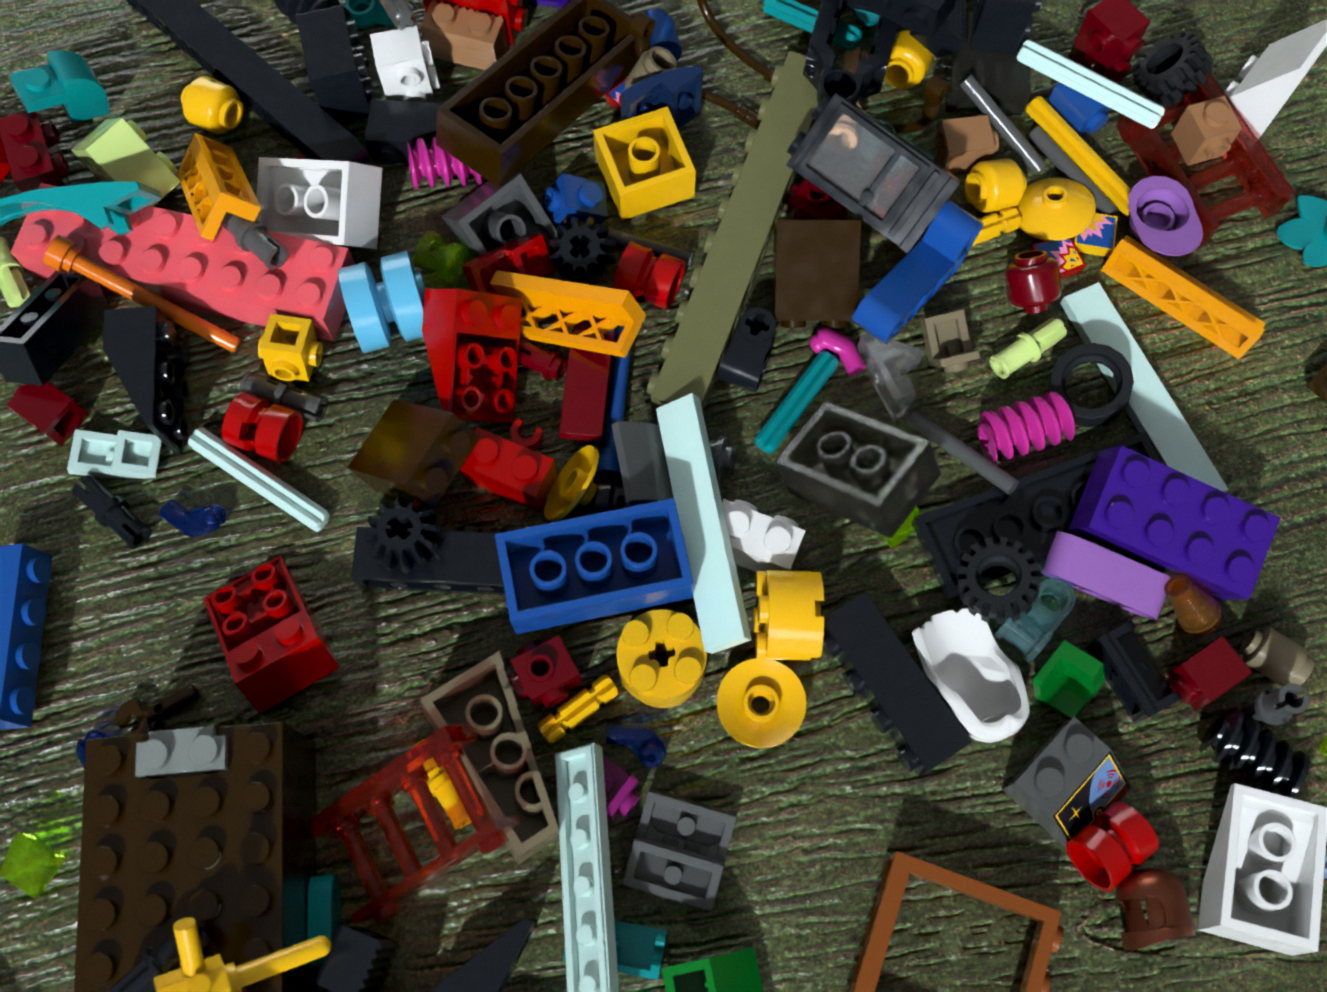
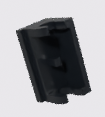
(1132, 673)

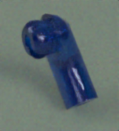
(194, 522)
(640, 738)

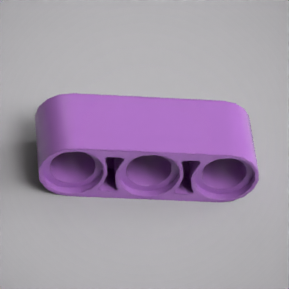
(1106, 575)

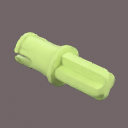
(11, 277)
(1028, 347)

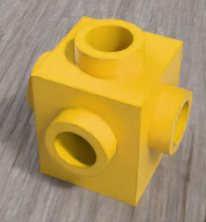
(290, 348)

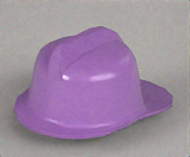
(1164, 216)

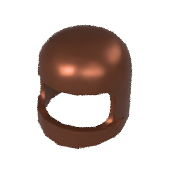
(1165, 905)

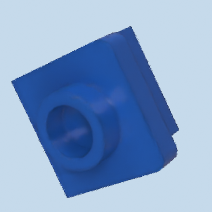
(575, 197)

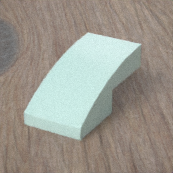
(114, 456)

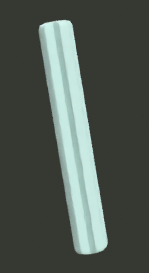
(1090, 84)
(259, 479)

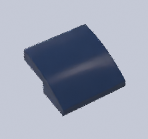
(674, 88)

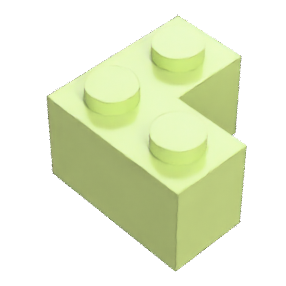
(119, 154)

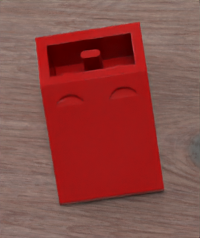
(473, 351)
(269, 635)

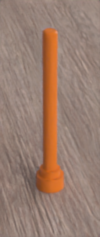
(64, 255)

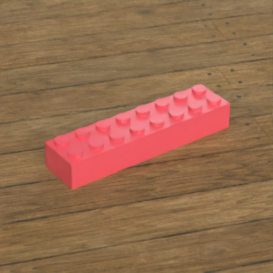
(198, 273)

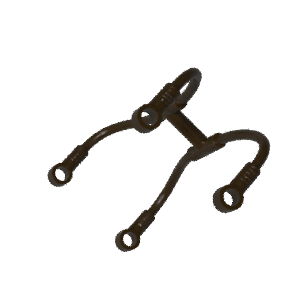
(643, 27)

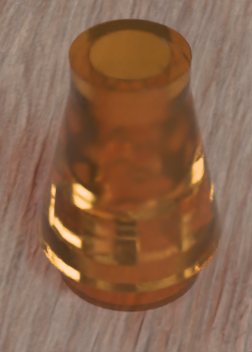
(1193, 607)

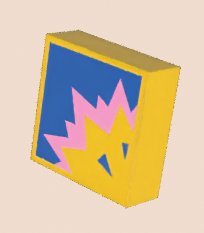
(1098, 237)

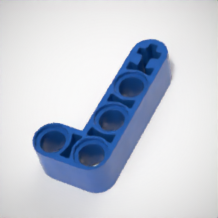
(919, 273)

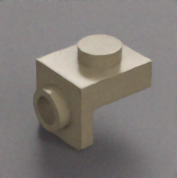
(948, 341)

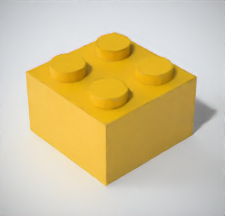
(644, 163)

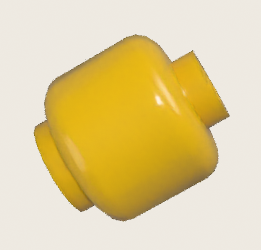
(907, 62)
(211, 105)
(995, 185)

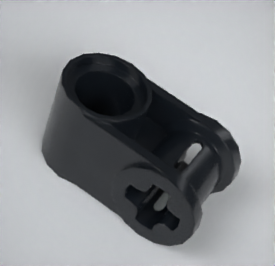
(748, 354)

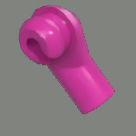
(842, 345)

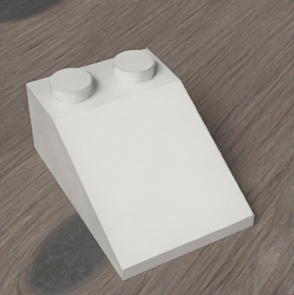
(1275, 76)
(320, 200)
(1266, 872)

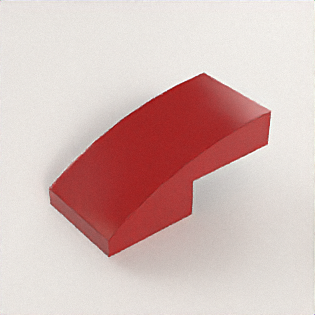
(522, 256)

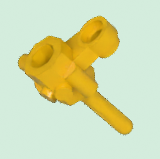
(213, 976)

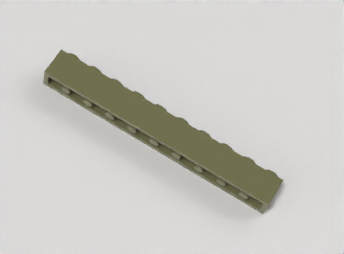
(739, 243)

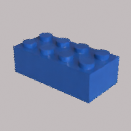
(594, 566)

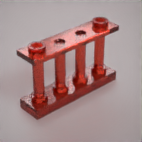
(1246, 160)
(377, 799)

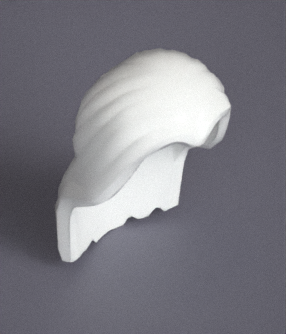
(973, 675)

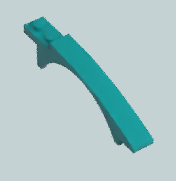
(99, 202)

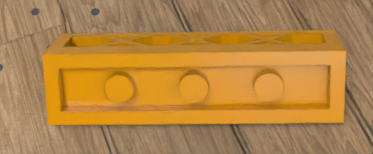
(215, 185)
(1183, 297)
(578, 303)

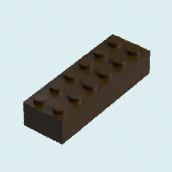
(537, 89)

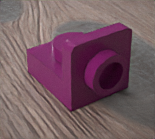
(619, 790)

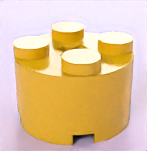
(788, 615)
(667, 633)

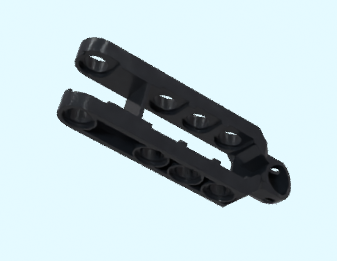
(820, 56)

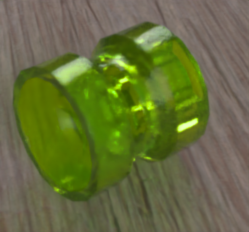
(438, 255)

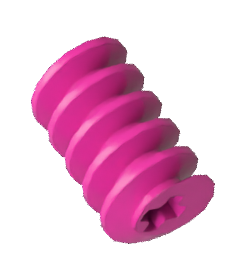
(435, 163)
(1025, 423)

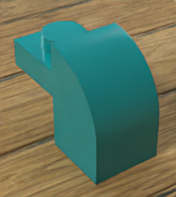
(62, 82)

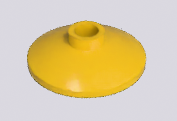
(1056, 209)
(573, 484)
(767, 681)

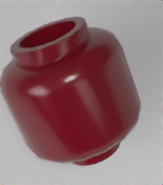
(1033, 281)

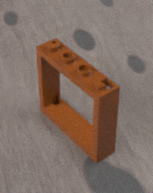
(899, 866)

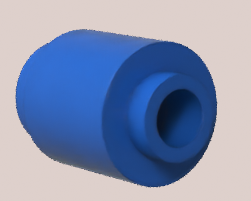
(664, 33)

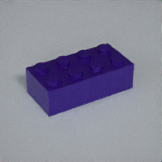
(1174, 523)

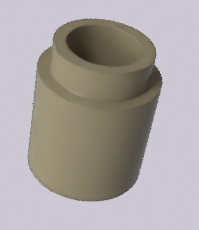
(651, 63)
(1276, 656)

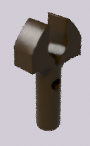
(153, 714)

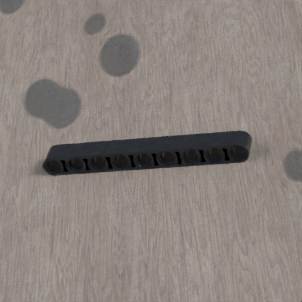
(254, 79)

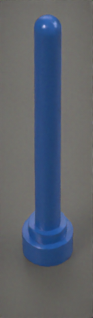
(608, 464)

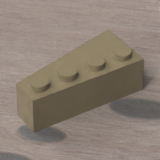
(501, 756)

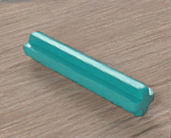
(804, 18)
(796, 402)

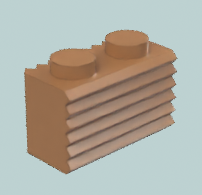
(464, 35)

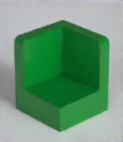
(1068, 680)

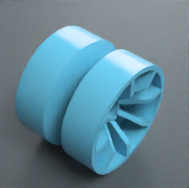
(376, 305)

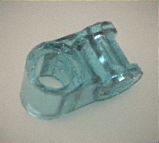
(1037, 627)

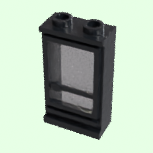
(871, 170)

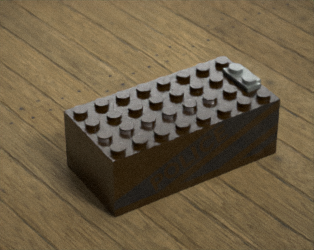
(199, 831)

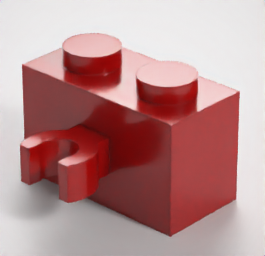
(511, 467)

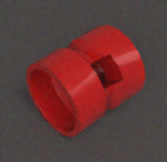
(648, 275)
(257, 426)
(1111, 845)

